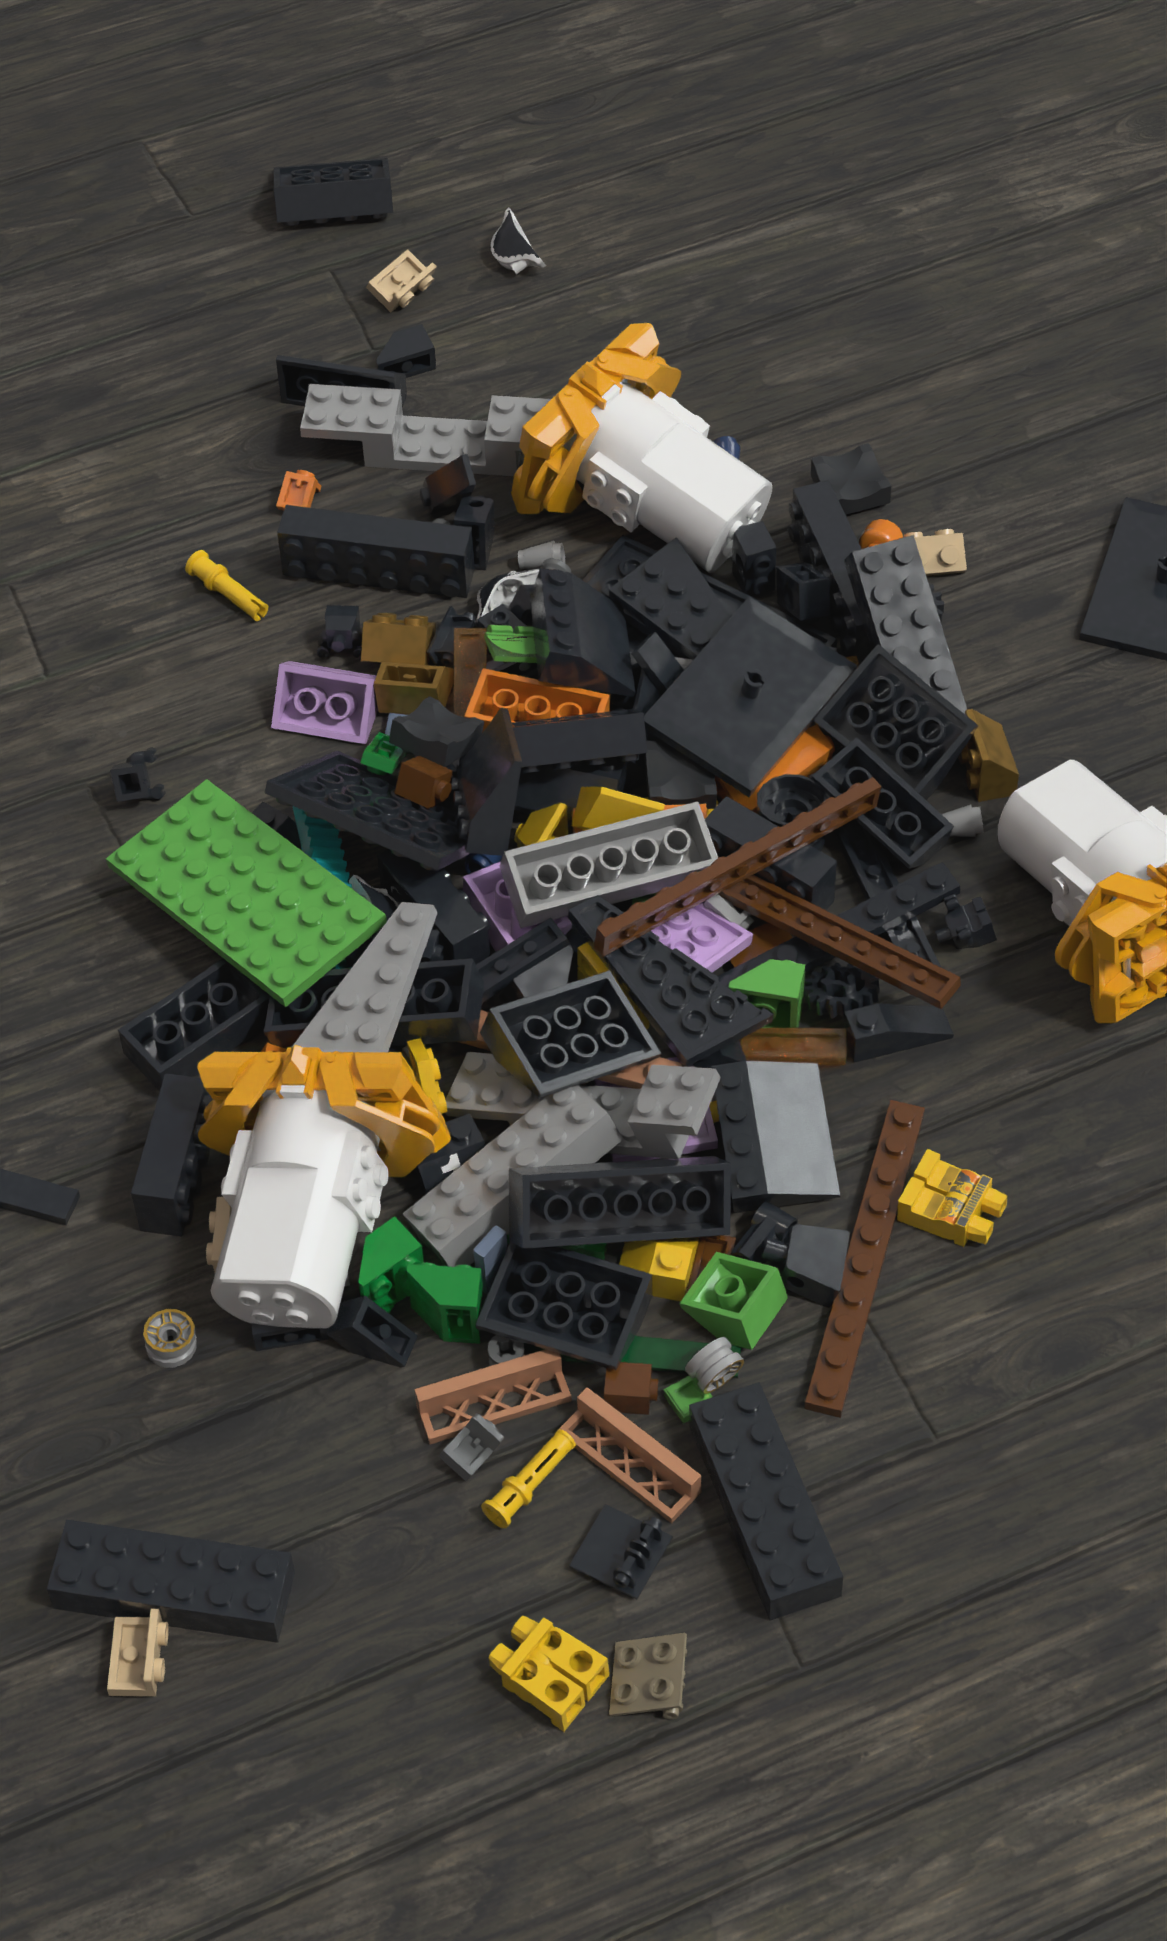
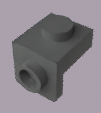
(472, 1446)

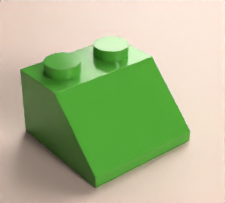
(777, 988)
(735, 1299)

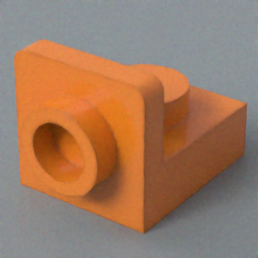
(298, 489)

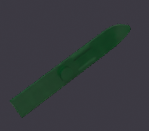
(662, 1353)

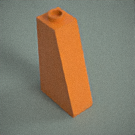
(803, 759)

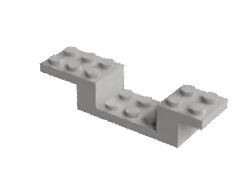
(414, 441)
(650, 1119)

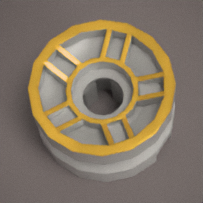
(170, 1323)
(714, 1365)

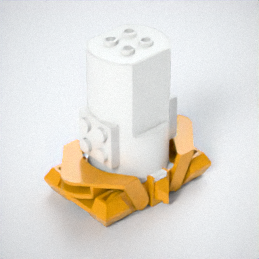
(637, 455)
(1104, 880)
(307, 1170)

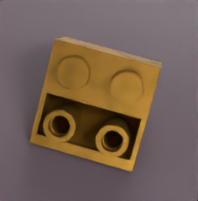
(397, 640)
(404, 686)
(989, 760)

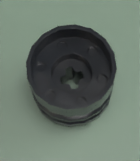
(787, 797)

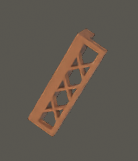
(490, 1383)
(642, 1447)

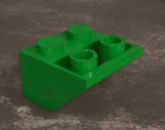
(385, 1264)
(447, 1299)

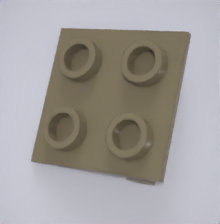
(649, 1675)

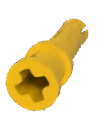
(216, 578)
(514, 1486)

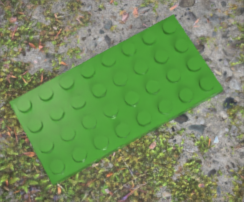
(246, 892)

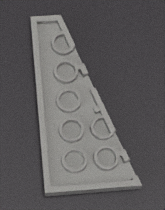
(373, 994)

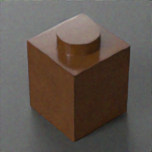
(424, 782)
(631, 1388)

